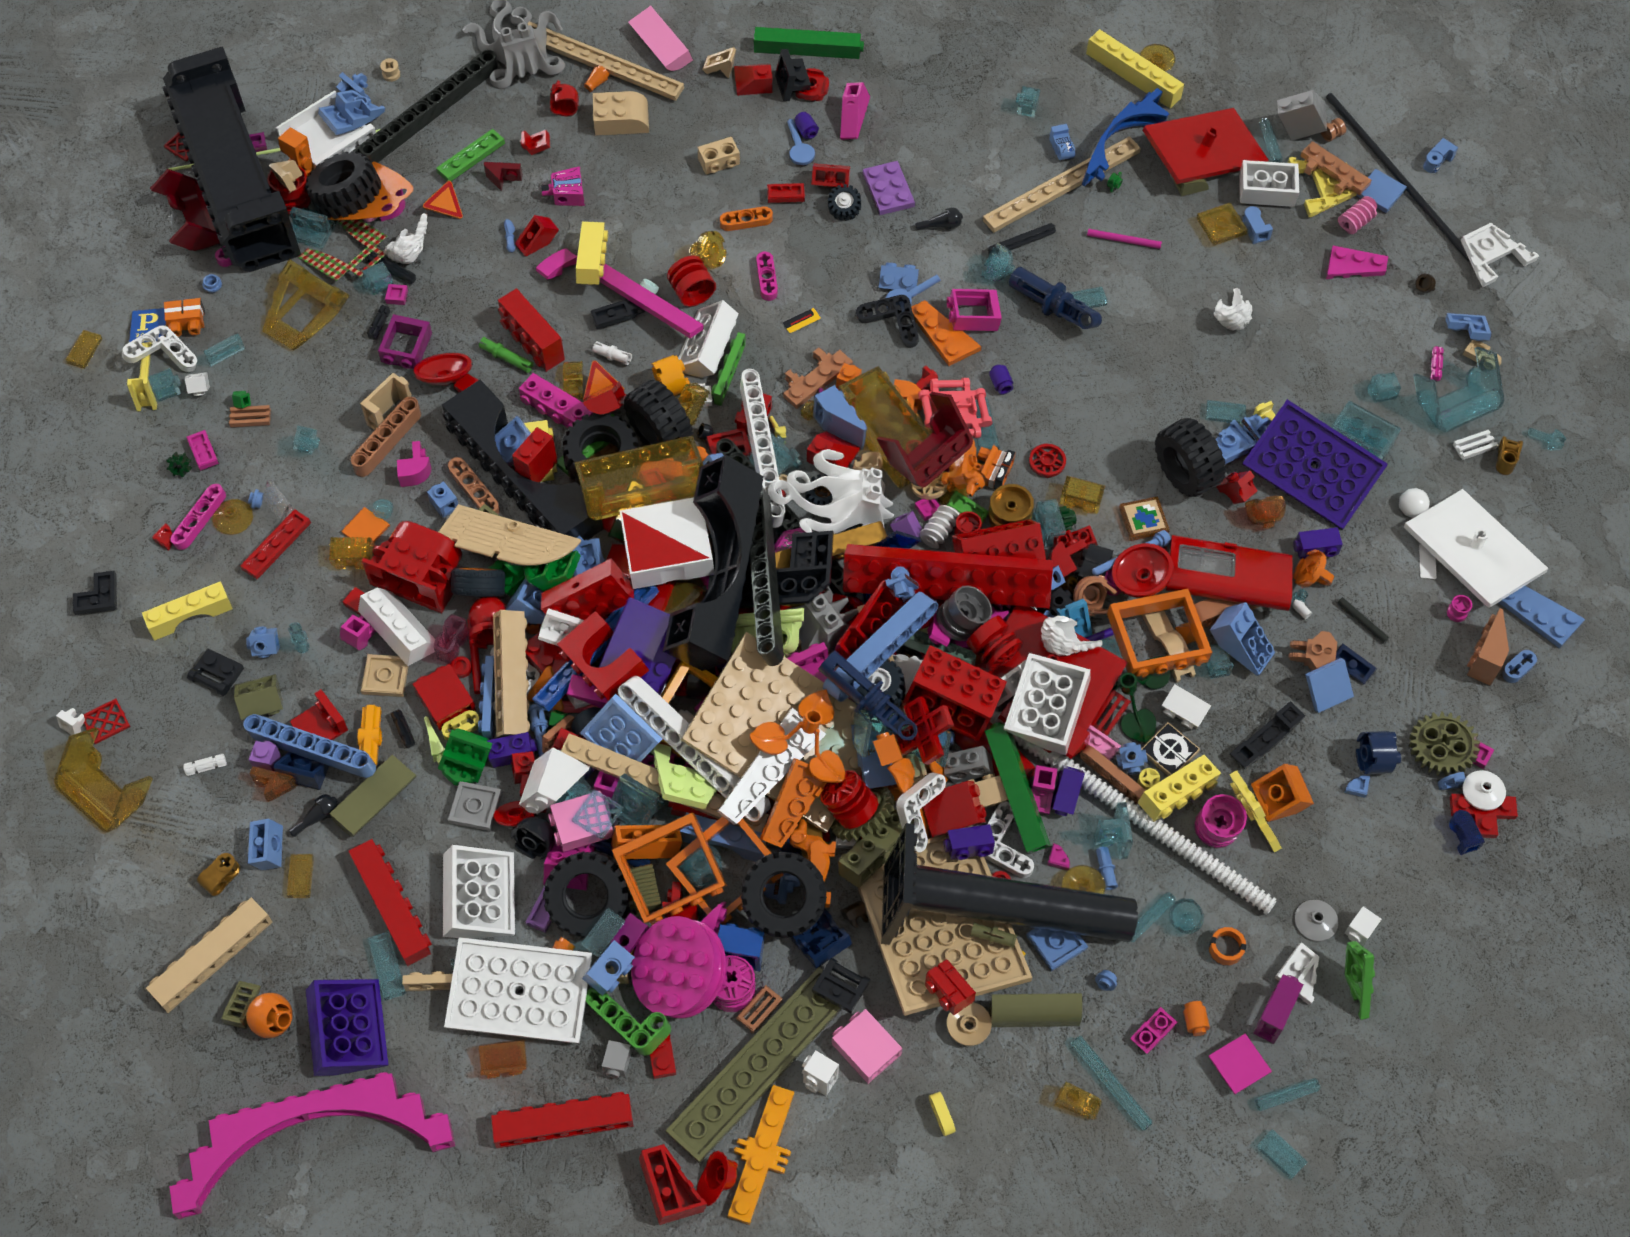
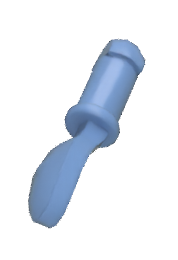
(509, 228)

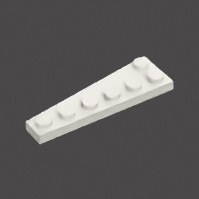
(767, 770)

